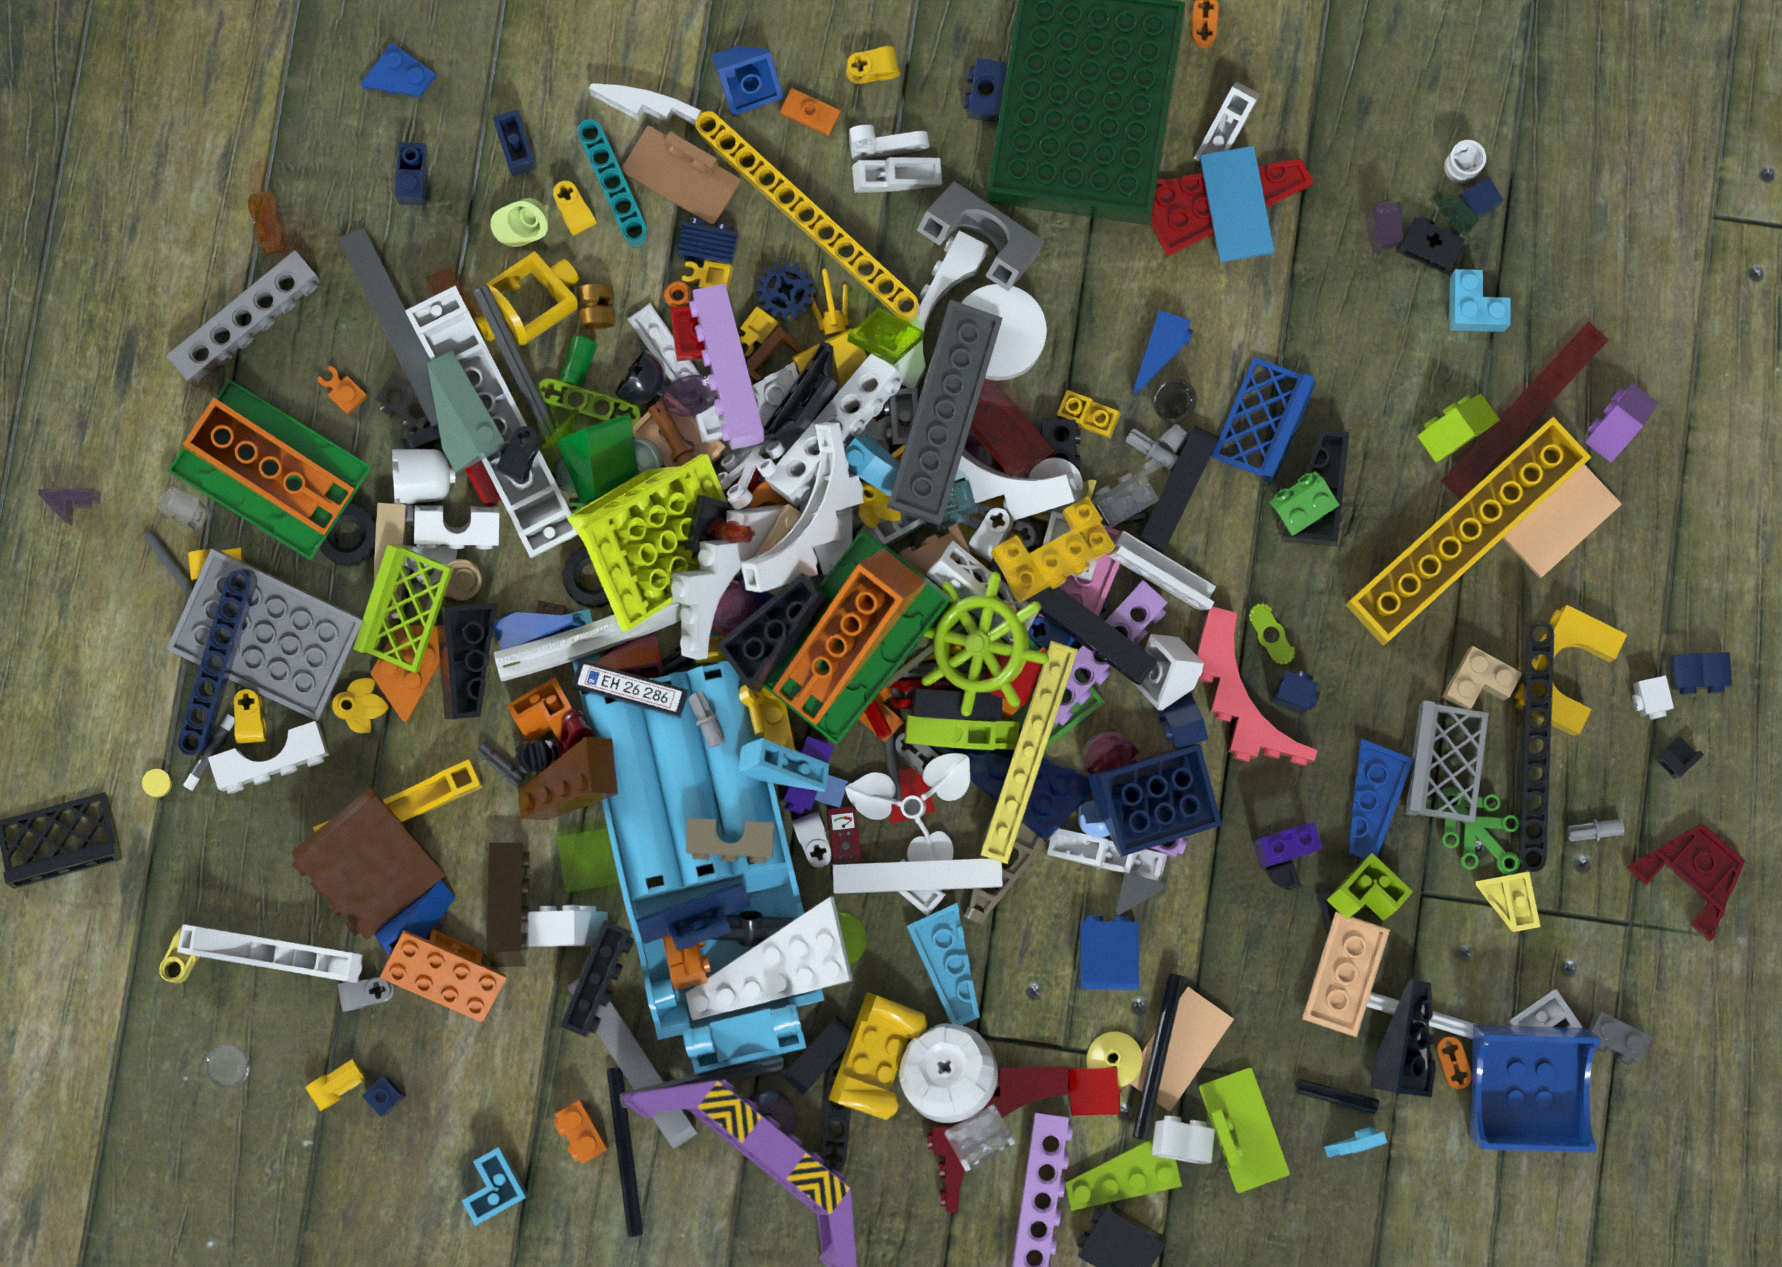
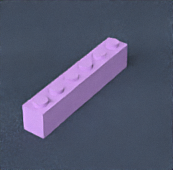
(727, 366)

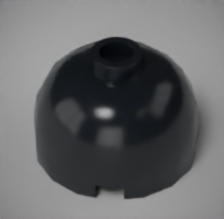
(643, 380)

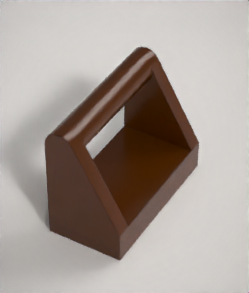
(767, 350)

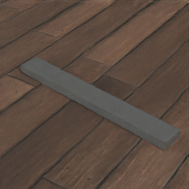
(391, 316)

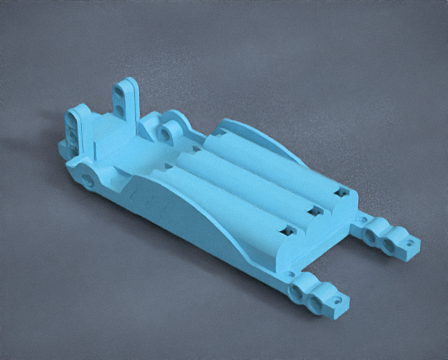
(661, 782)

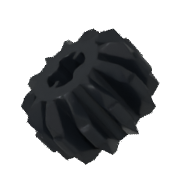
(537, 755)

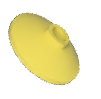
(1128, 1051)

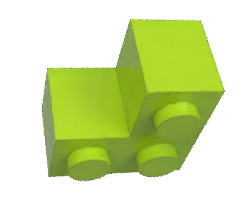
(1460, 424)
(1371, 885)

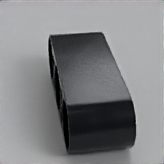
(819, 1055)

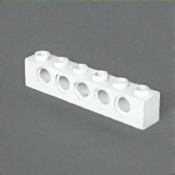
(853, 394)

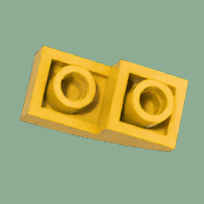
(1088, 414)

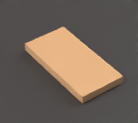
(1562, 521)
(1346, 974)
(1194, 1036)

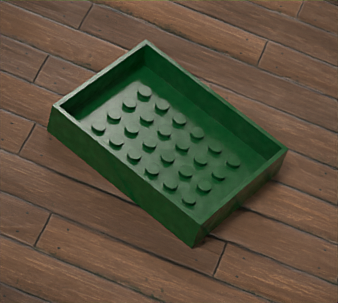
(1087, 107)

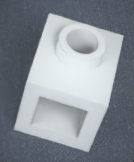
(1652, 697)

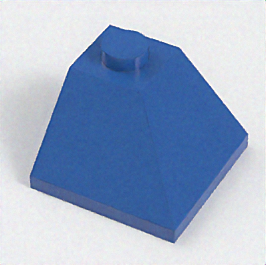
(747, 78)

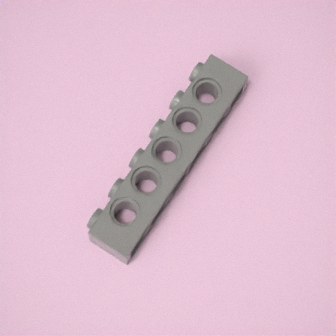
(227, 320)

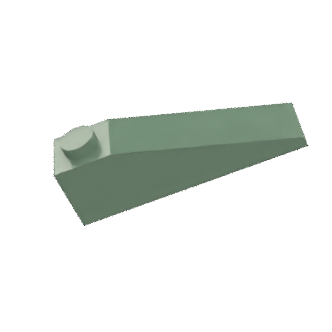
(462, 419)

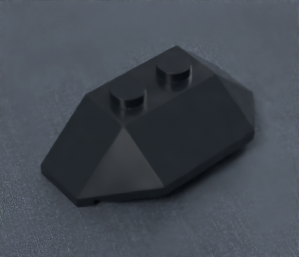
(807, 395)

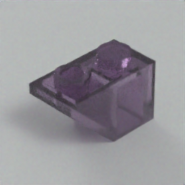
(1385, 225)

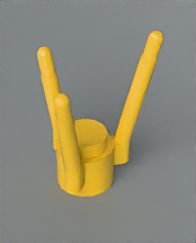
(833, 322)

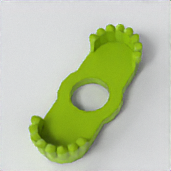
(1262, 618)

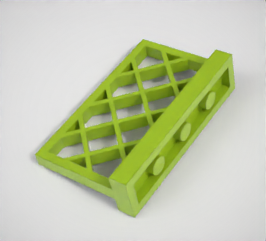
(385, 593)

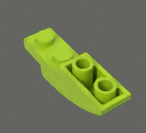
(962, 733)

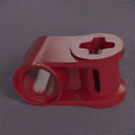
(573, 730)

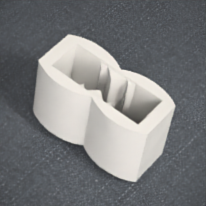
(1183, 1141)

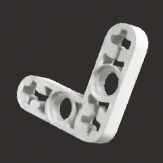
(866, 145)

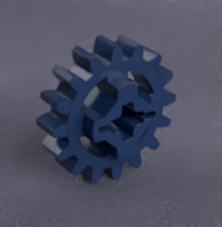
(795, 286)

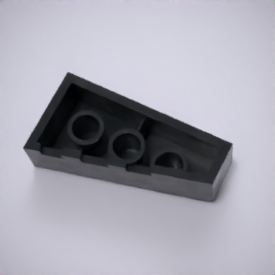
(772, 631)

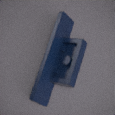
(695, 919)

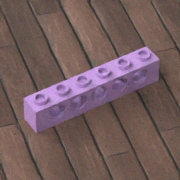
(1141, 598)
(1042, 1126)

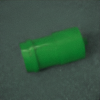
(578, 359)

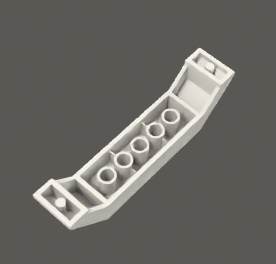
(537, 503)

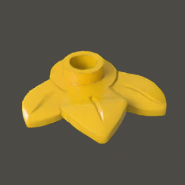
(875, 507)
(363, 705)

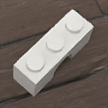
(433, 530)

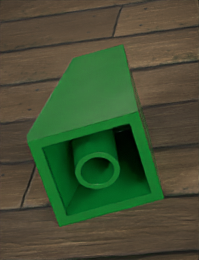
(600, 457)

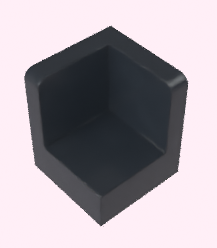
(1678, 758)

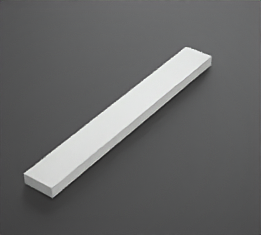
(661, 344)

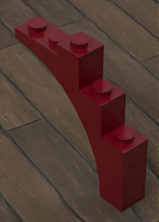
(1016, 1088)

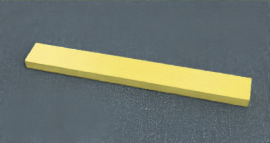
(1029, 752)

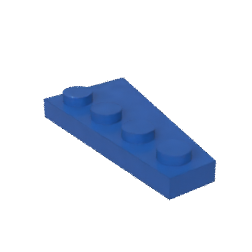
(1376, 794)

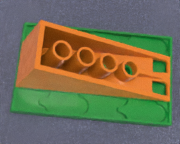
(269, 469)
(858, 638)

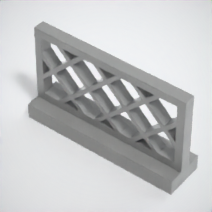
(1423, 754)

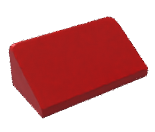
(483, 484)

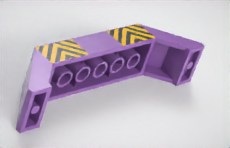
(771, 1151)

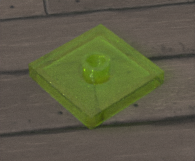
(885, 336)
(587, 860)

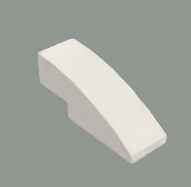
(896, 174)

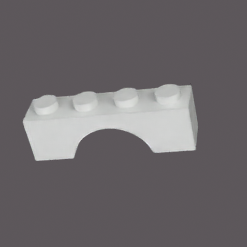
(303, 746)

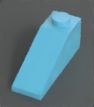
(872, 463)
(782, 766)

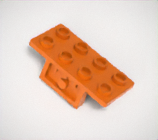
(444, 973)

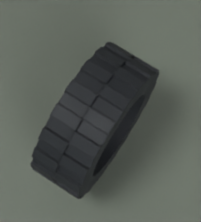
(363, 549)
(573, 585)

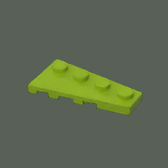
(1123, 1177)

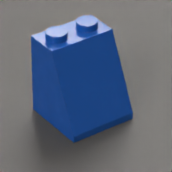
(1108, 954)

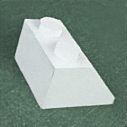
(1174, 673)

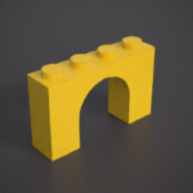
(1581, 631)

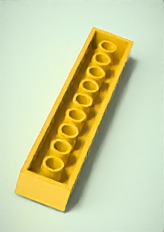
(1468, 531)

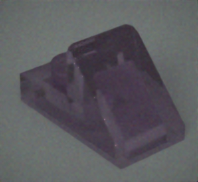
(63, 499)

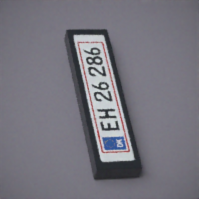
(630, 689)

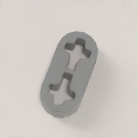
(913, 759)

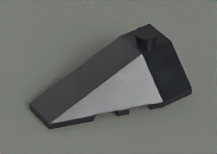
(1404, 1055)

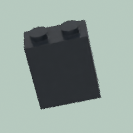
(1119, 1240)

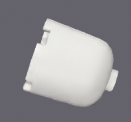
(420, 475)

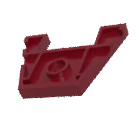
(1703, 864)

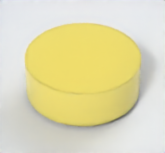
(157, 783)

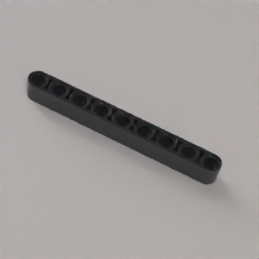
(1539, 759)

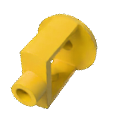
(555, 280)

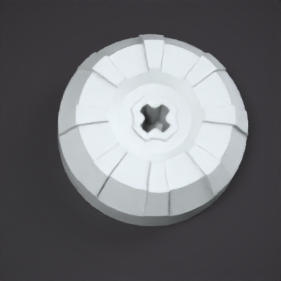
(1020, 333)
(948, 1073)

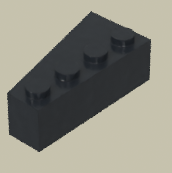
(1330, 463)
(464, 656)

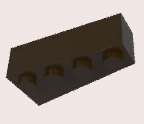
(507, 904)

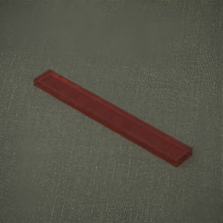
(1524, 410)

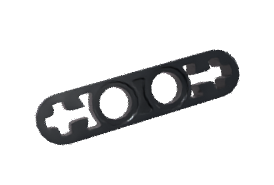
(832, 1115)

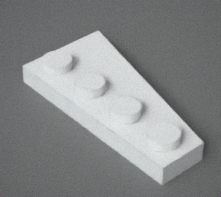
(767, 394)

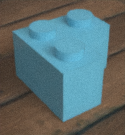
(1470, 309)
(502, 1187)

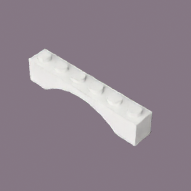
(960, 263)

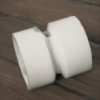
(1465, 162)

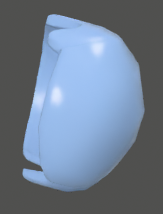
(1091, 820)

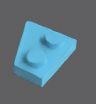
(1365, 1139)

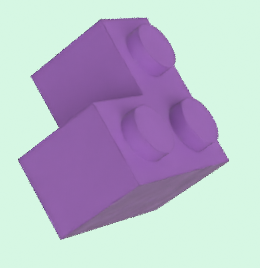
(1623, 420)

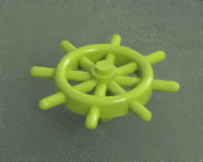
(982, 644)

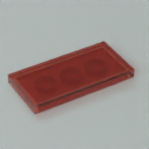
(1007, 431)

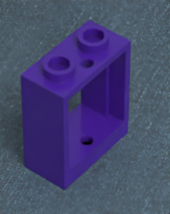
(802, 799)
(1287, 845)

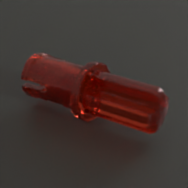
(731, 531)

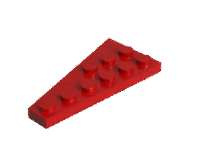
(1182, 207)

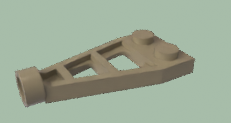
(1027, 845)

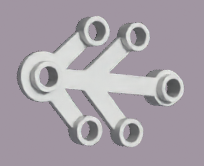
(739, 494)

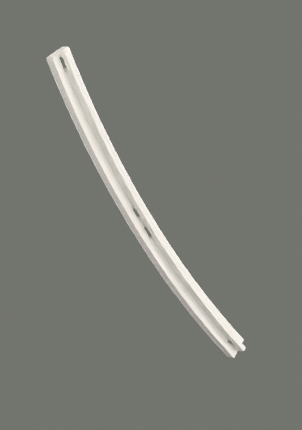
(590, 638)

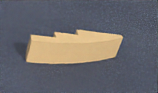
(389, 530)

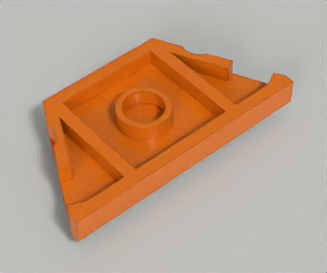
(400, 685)

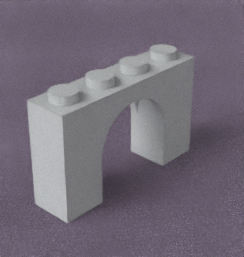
(963, 210)

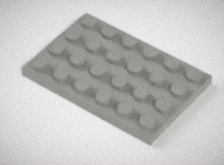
(290, 639)

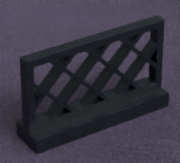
(64, 863)

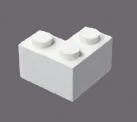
(570, 927)

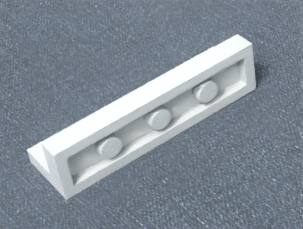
(1162, 571)
(966, 585)

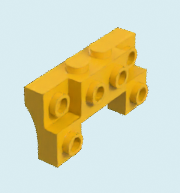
(1058, 559)

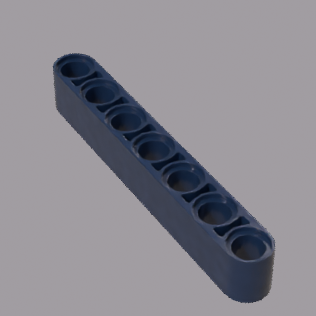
(207, 671)

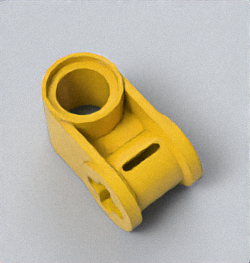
(876, 64)
(574, 211)
(250, 723)

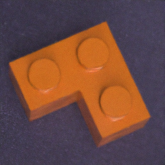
(541, 710)

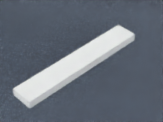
(917, 876)

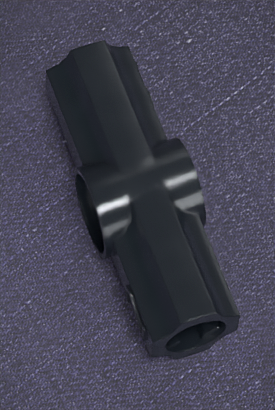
(753, 928)

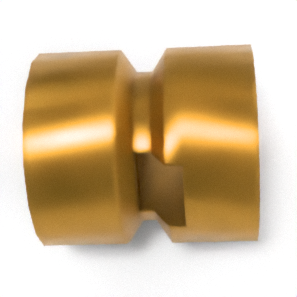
(596, 306)

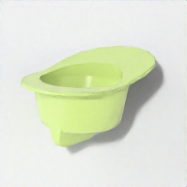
(520, 222)

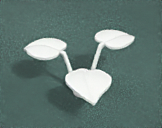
(948, 778)

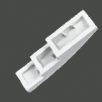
(637, 101)
(1103, 854)

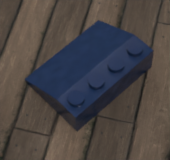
(1156, 799)

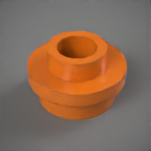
(674, 287)

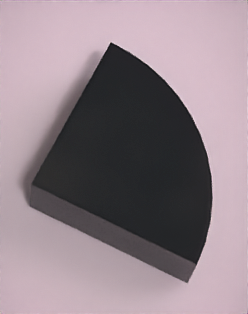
(1284, 876)

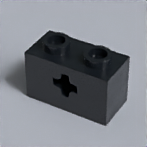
(1417, 242)

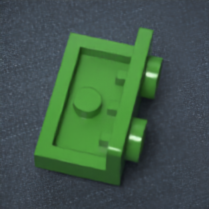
(1304, 502)

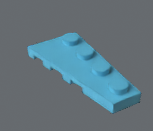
(944, 956)

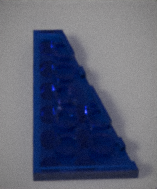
(1053, 796)

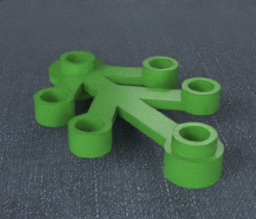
(1476, 829)

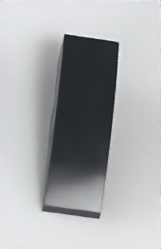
(947, 704)

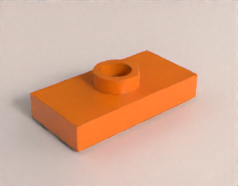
(810, 112)

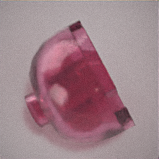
(734, 608)
(1107, 750)

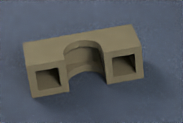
(704, 841)

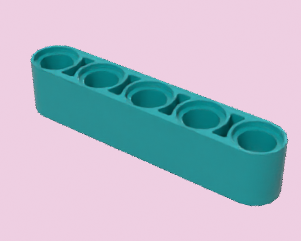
(606, 172)

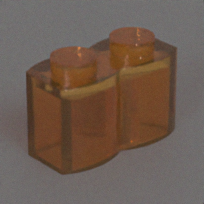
(267, 219)

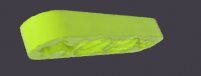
(590, 400)

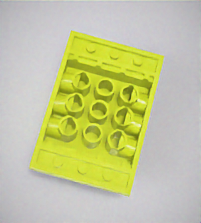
(642, 533)

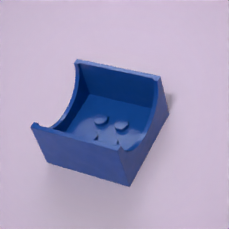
(1532, 1088)

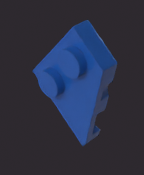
(399, 73)

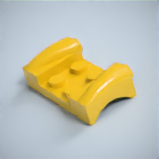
(875, 1056)

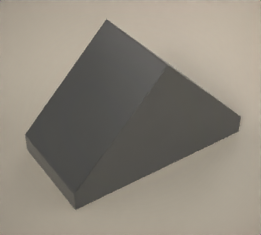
(1135, 890)

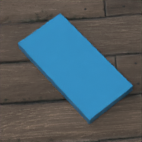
(1236, 204)

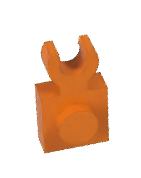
(344, 393)

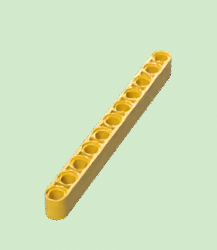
(802, 204)

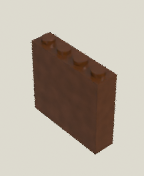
(366, 864)

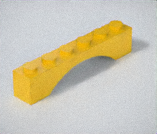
(433, 792)

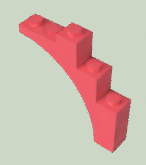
(1231, 700)

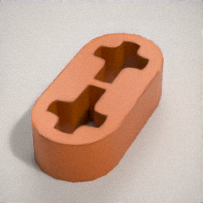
(1198, 20)
(1460, 1061)

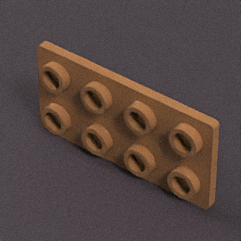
(681, 174)

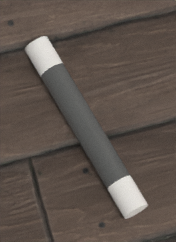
(210, 750)

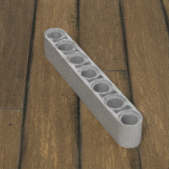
(639, 1069)

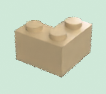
(1480, 672)

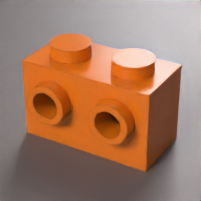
(581, 1132)

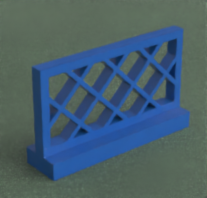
(1287, 426)

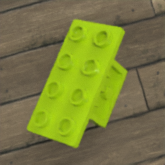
(1244, 1130)

